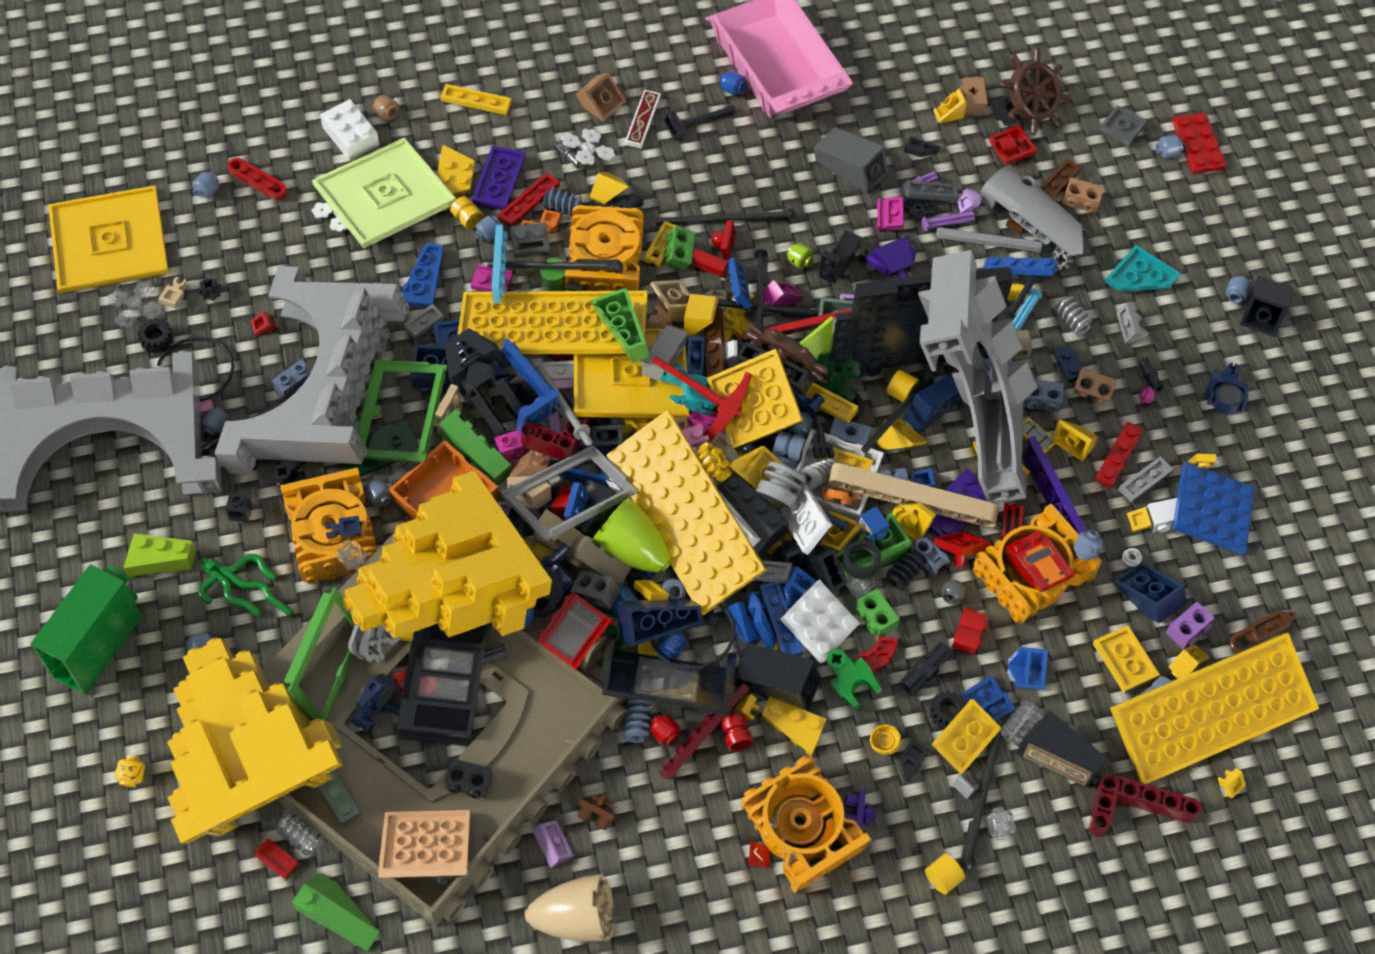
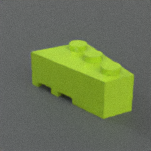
(158, 554)

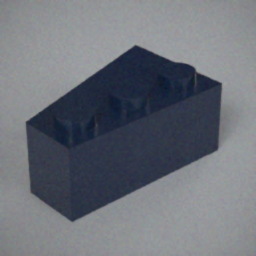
(932, 403)

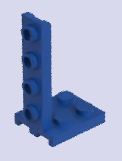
(544, 404)

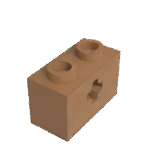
(975, 95)

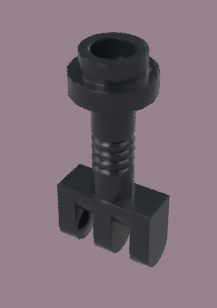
(819, 423)

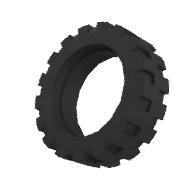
(555, 596)

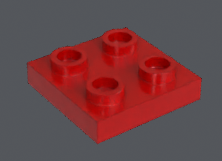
(1012, 145)

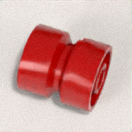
(736, 728)

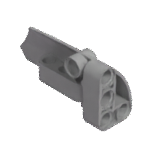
(1033, 209)

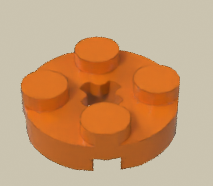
(845, 496)

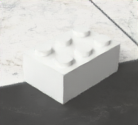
(349, 130)

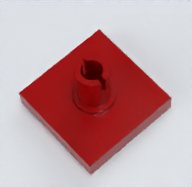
(962, 545)

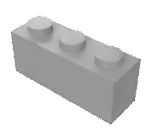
(667, 347)

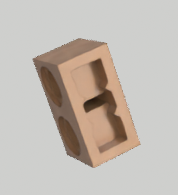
(1083, 195)
(1096, 381)

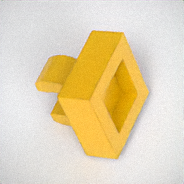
(745, 705)
(1232, 783)

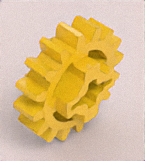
(714, 461)

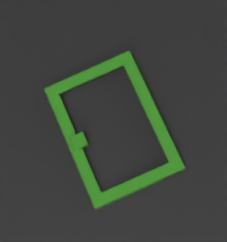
(372, 410)
(305, 652)

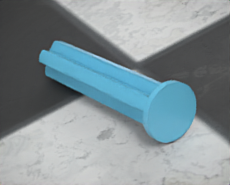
(1034, 296)

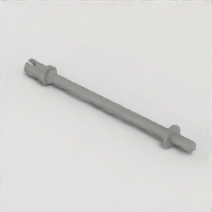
(581, 431)

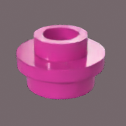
(1146, 395)

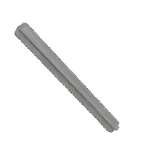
(988, 239)

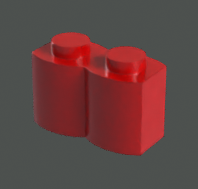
(969, 631)

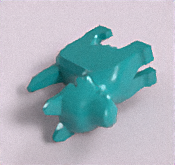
(690, 398)

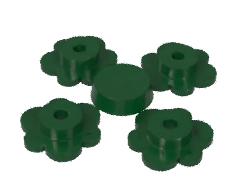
(836, 380)

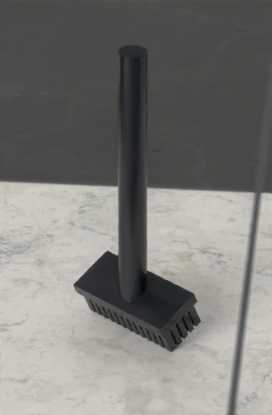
(677, 127)

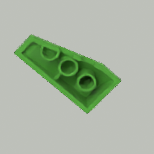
(332, 908)

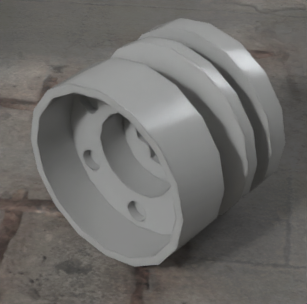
(780, 485)

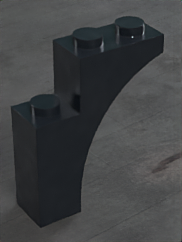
(835, 263)

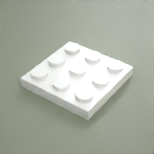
(819, 621)

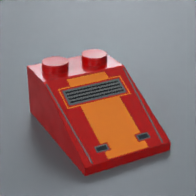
(1038, 561)

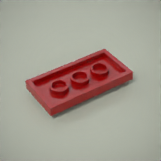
(1199, 143)

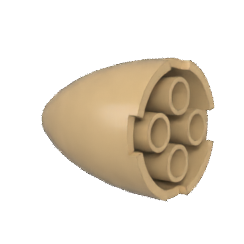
(575, 910)

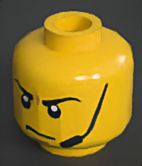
(129, 771)

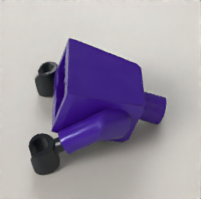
(892, 257)

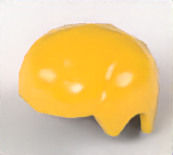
(885, 740)

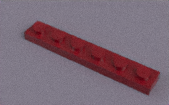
(698, 735)

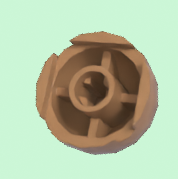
(659, 317)

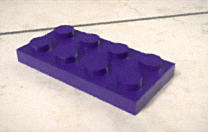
(499, 177)
(967, 485)

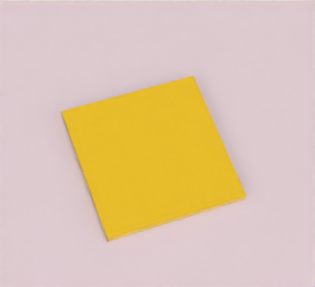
(107, 239)
(617, 389)

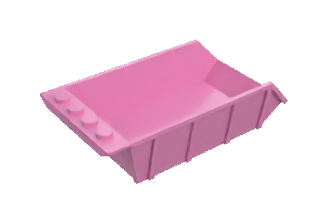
(779, 54)

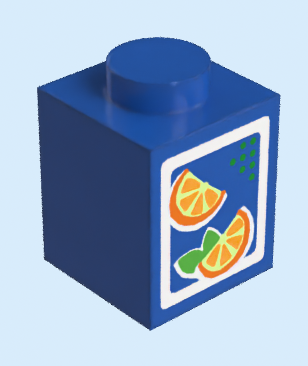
(873, 524)

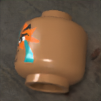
(385, 107)

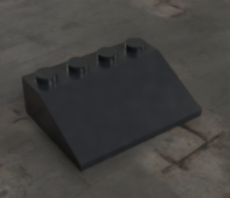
(756, 511)

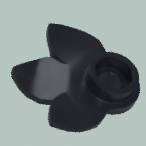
(919, 207)

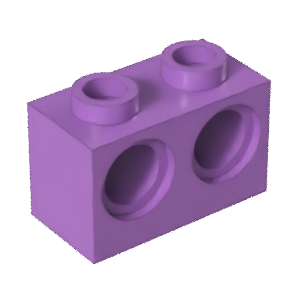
(1187, 623)

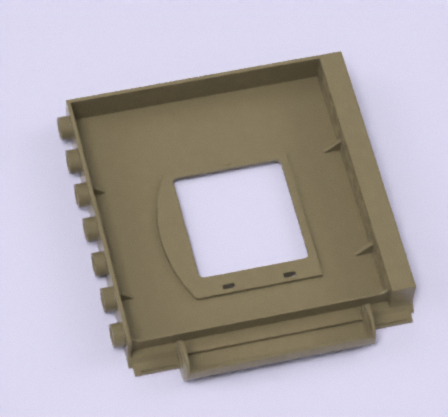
(530, 746)

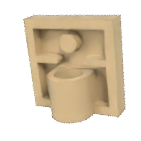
(449, 403)

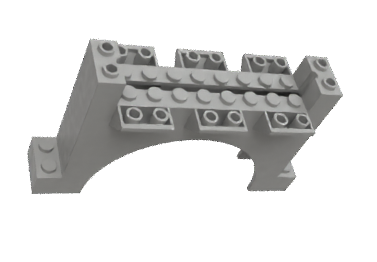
(959, 317)
(149, 403)
(320, 416)

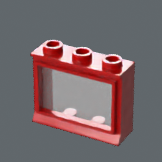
(574, 630)

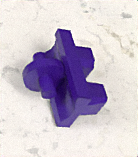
(857, 802)

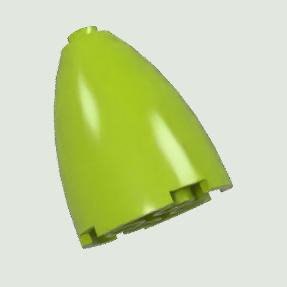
(633, 539)

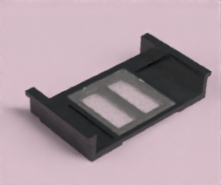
(651, 679)
(442, 686)

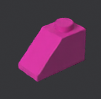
(781, 294)

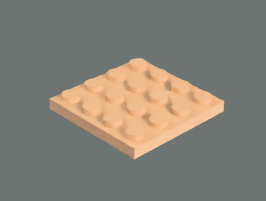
(425, 843)

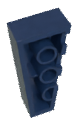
(654, 619)

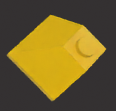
(900, 436)
(1074, 439)

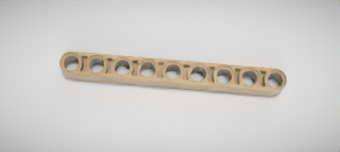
(907, 492)

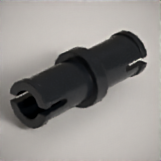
(1150, 374)

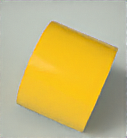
(902, 385)
(945, 874)

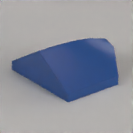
(797, 585)
(1028, 667)

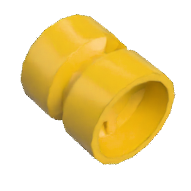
(466, 212)

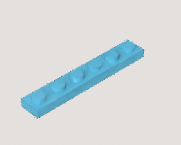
(499, 265)

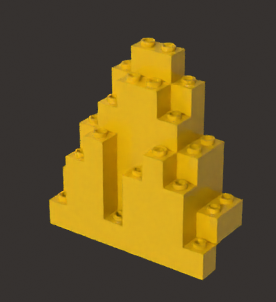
(451, 569)
(240, 743)

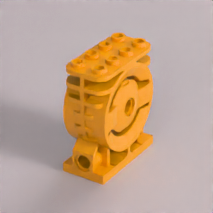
(606, 235)
(320, 501)
(1018, 594)
(805, 781)

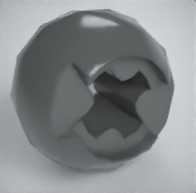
(953, 591)

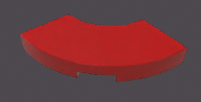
(880, 654)

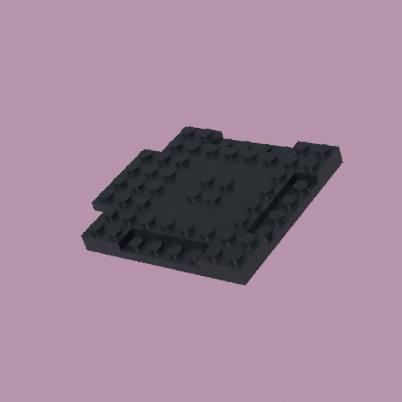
(888, 322)

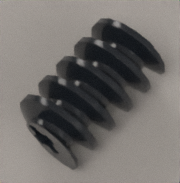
(906, 569)

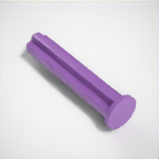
(947, 220)

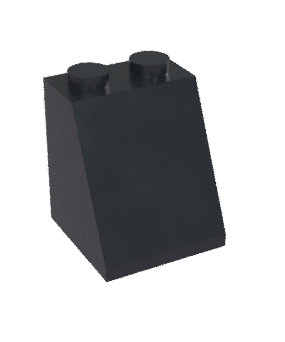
(1266, 306)

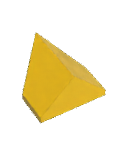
(952, 108)
(607, 187)

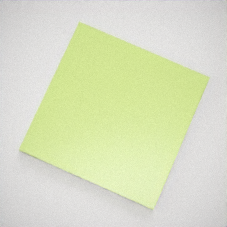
(384, 192)

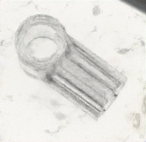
(728, 450)

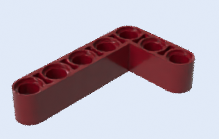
(552, 442)
(1138, 800)

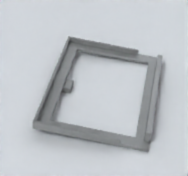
(551, 476)

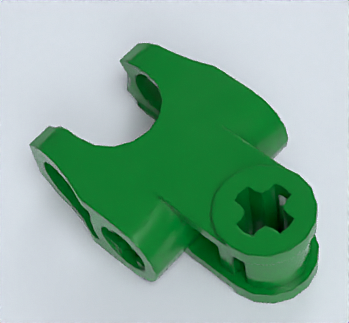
(850, 676)

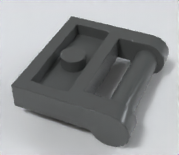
(530, 234)

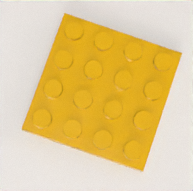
(768, 402)

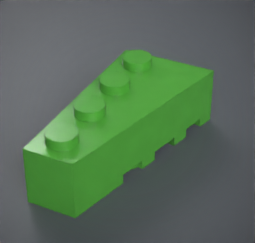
(620, 319)
(474, 448)
(891, 547)

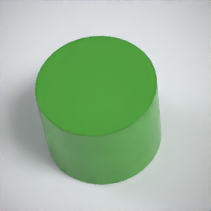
(553, 278)

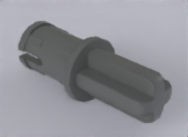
(569, 154)

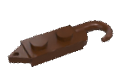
(1263, 629)

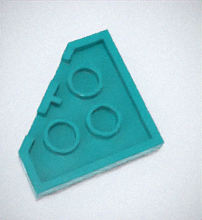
(1141, 272)

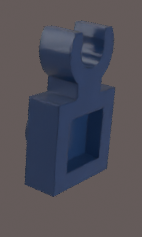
(348, 528)

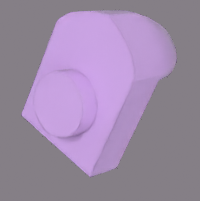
(969, 201)

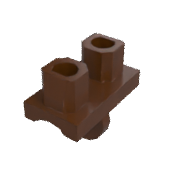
(587, 809)

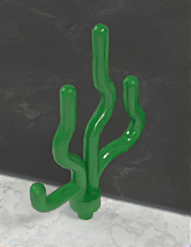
(223, 573)

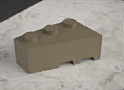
(594, 559)

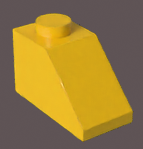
(1188, 661)

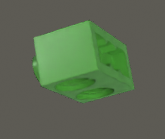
(681, 248)
(881, 611)

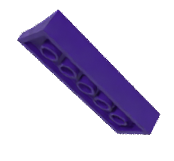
(1049, 483)

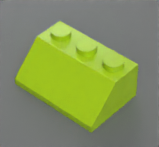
(819, 340)

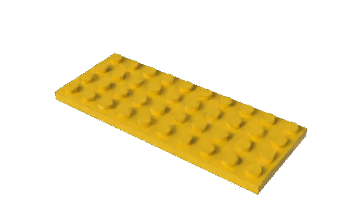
(546, 320)
(689, 512)
(1214, 708)

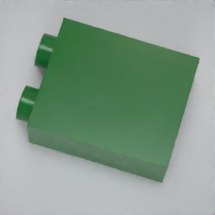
(88, 628)

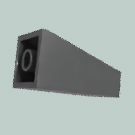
(852, 158)

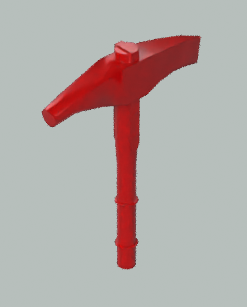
(728, 407)

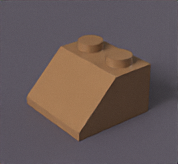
(601, 96)
(530, 464)

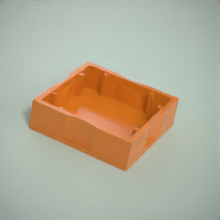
(434, 479)

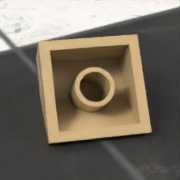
(672, 296)

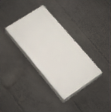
(806, 519)

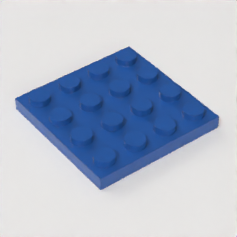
(1213, 508)

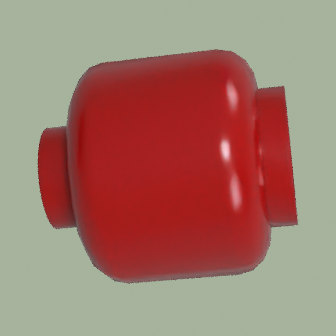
(665, 730)

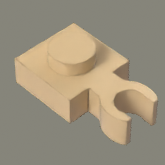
(173, 295)

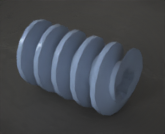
(561, 202)
(636, 720)

